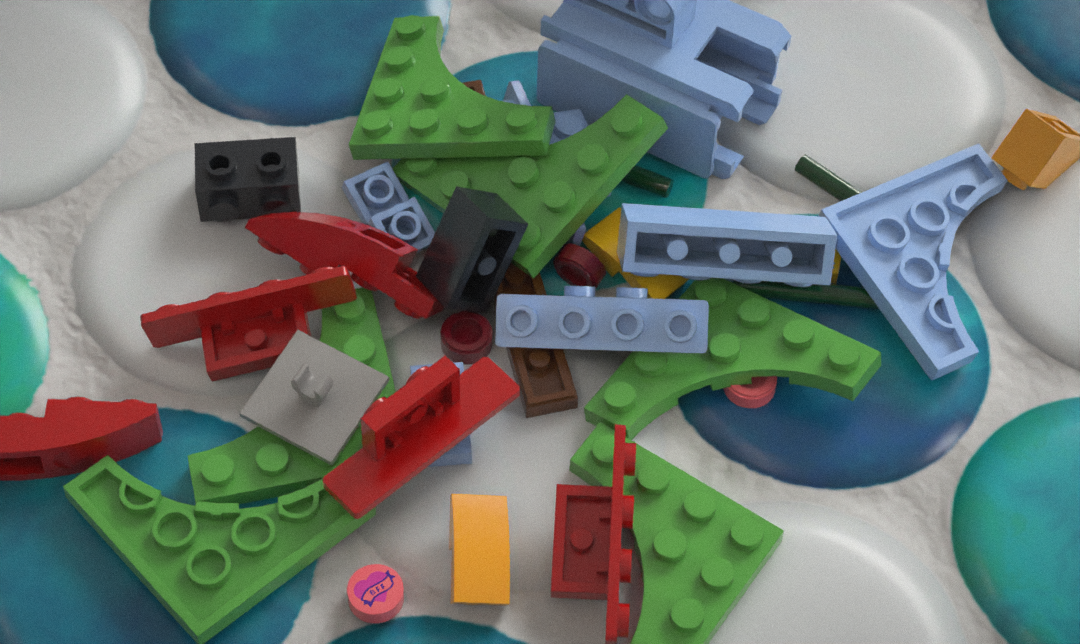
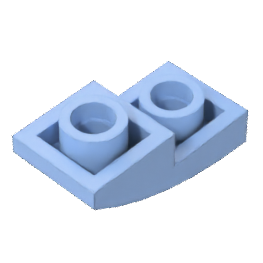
(385, 206)

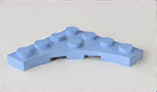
(901, 247)

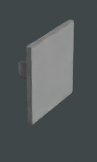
(314, 397)

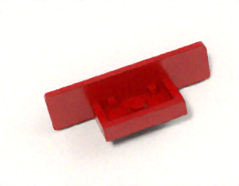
(249, 326)
(417, 428)
(588, 540)

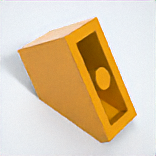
(1037, 150)

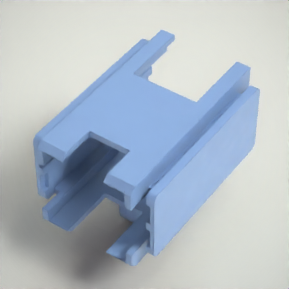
(673, 57)

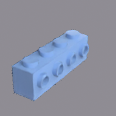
(726, 245)

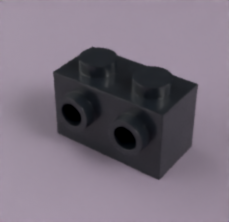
(246, 178)
(471, 250)

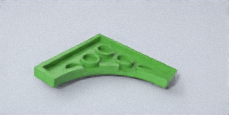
(427, 113)
(550, 190)
(744, 341)
(268, 467)
(689, 539)
(209, 557)

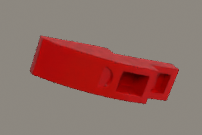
(371, 255)
(75, 436)

